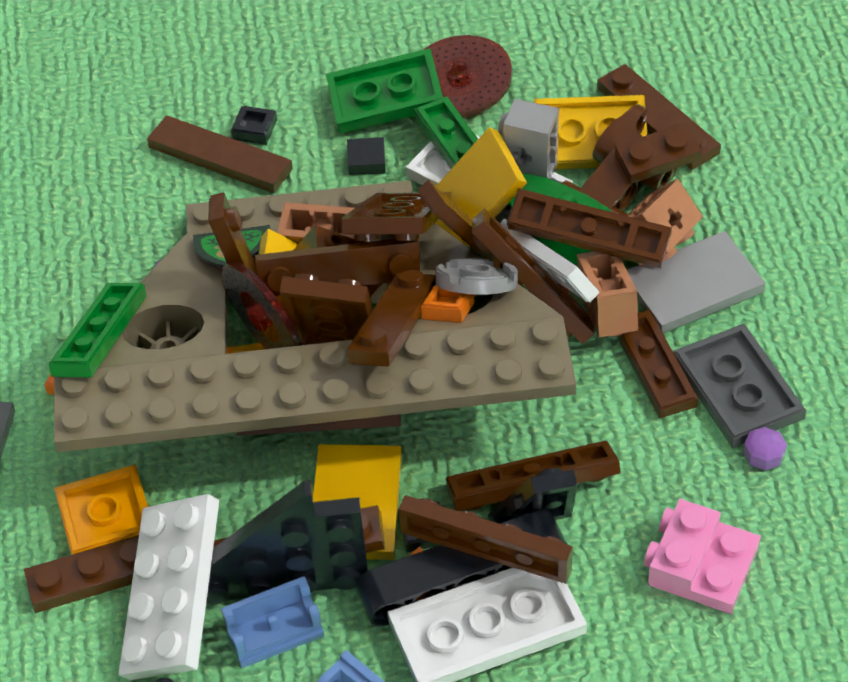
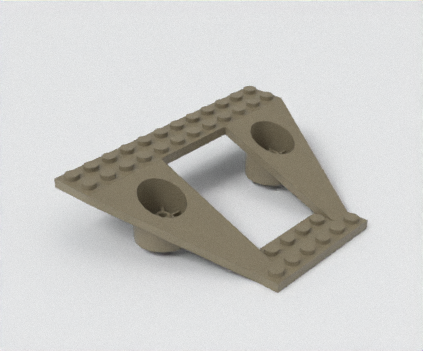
(177, 381)

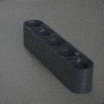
(436, 570)

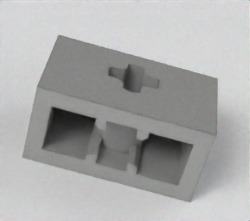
(531, 136)

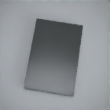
(739, 384)

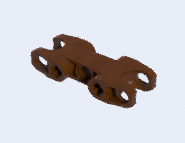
(609, 182)

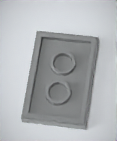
(696, 282)

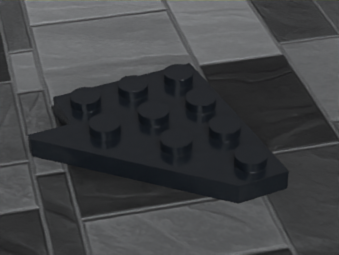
(291, 542)

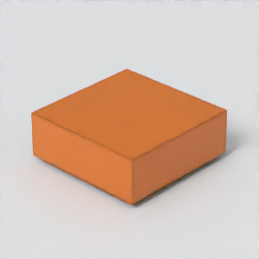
(446, 305)

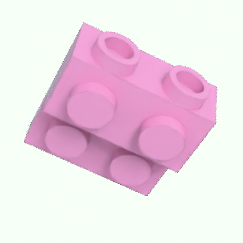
(701, 556)

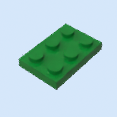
(383, 90)

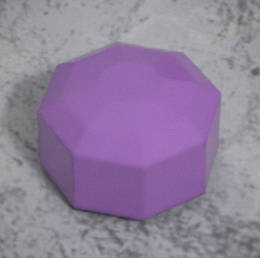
(764, 448)

